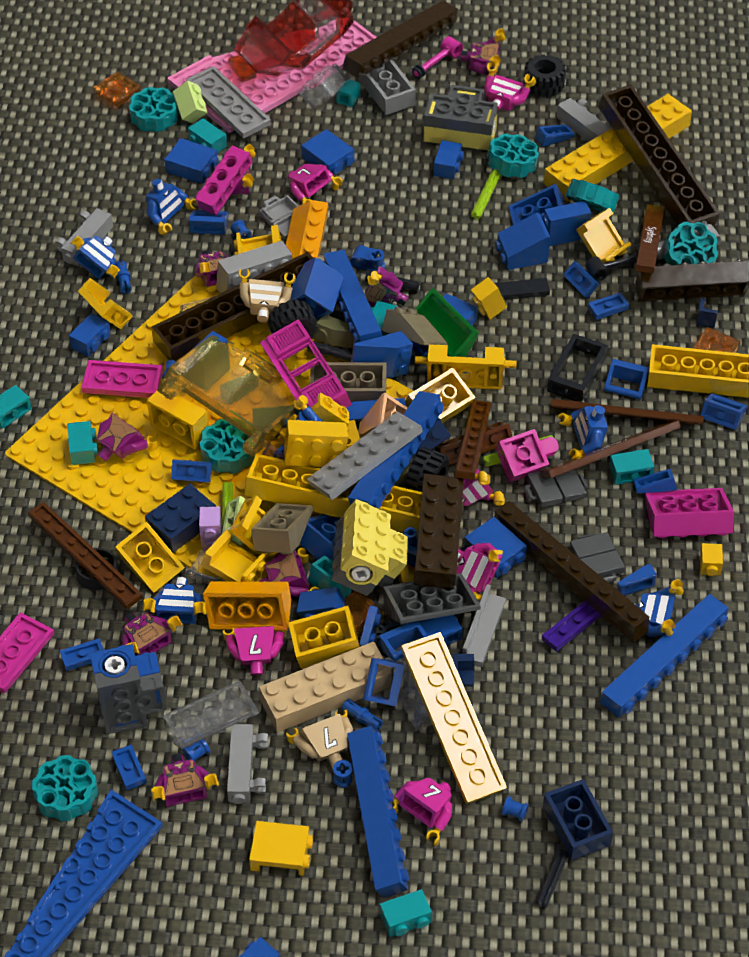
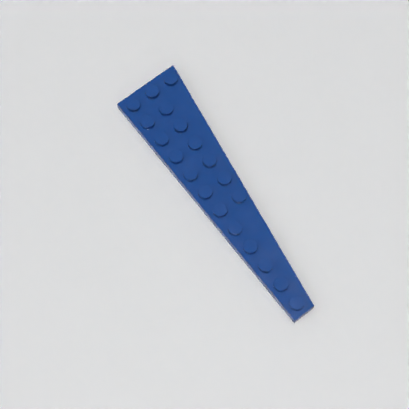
(96, 863)

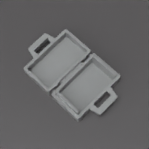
(279, 213)

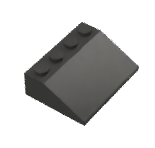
(416, 602)

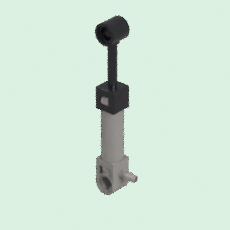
(599, 269)

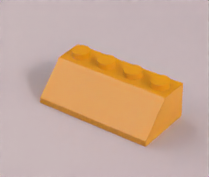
(307, 228)
(248, 605)

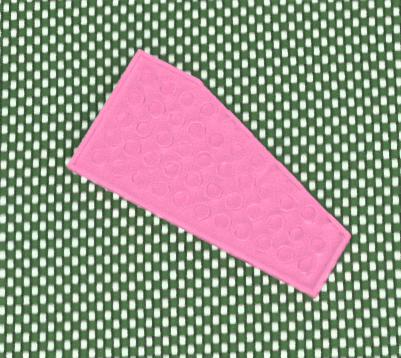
(271, 90)

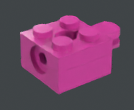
(525, 454)

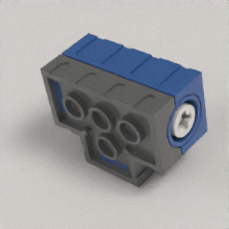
(127, 687)

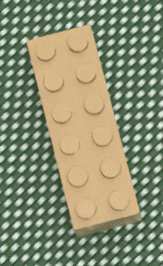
(322, 687)

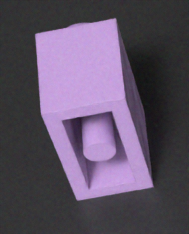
(210, 526)

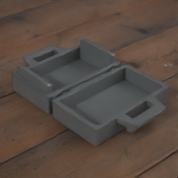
(554, 490)
(599, 554)

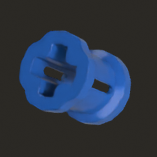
(242, 229)
(196, 750)
(345, 773)
(515, 809)

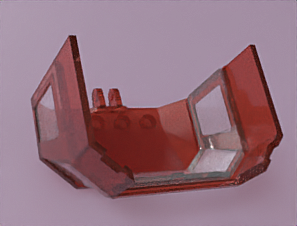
(294, 36)

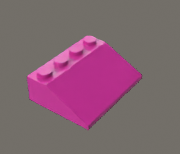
(689, 512)

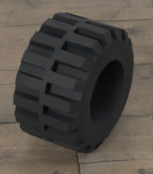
(548, 73)
(290, 312)
(426, 462)

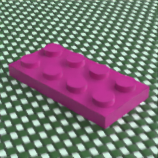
(121, 378)
(19, 647)

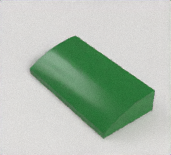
(449, 323)

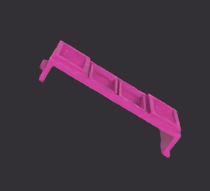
(289, 342)

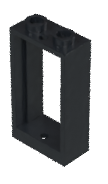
(576, 391)

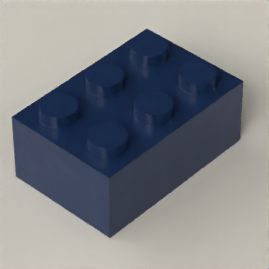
(178, 517)
(577, 819)

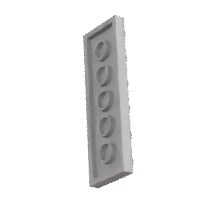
(230, 102)
(364, 455)

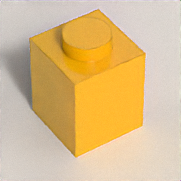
(711, 559)

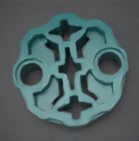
(153, 109)
(513, 155)
(594, 195)
(685, 237)
(224, 447)
(65, 787)

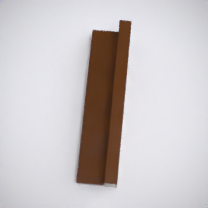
(493, 434)

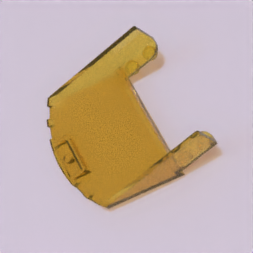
(235, 387)

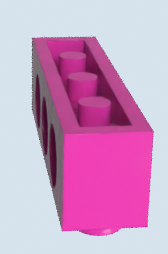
(231, 169)

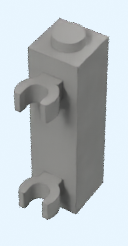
(580, 120)
(93, 225)
(240, 763)

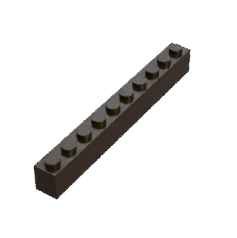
(399, 39)
(575, 573)

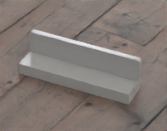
(484, 626)

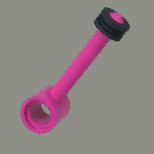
(448, 47)

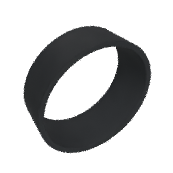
(90, 583)

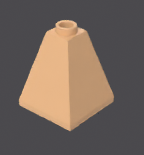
(380, 411)

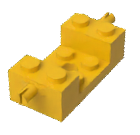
(482, 372)

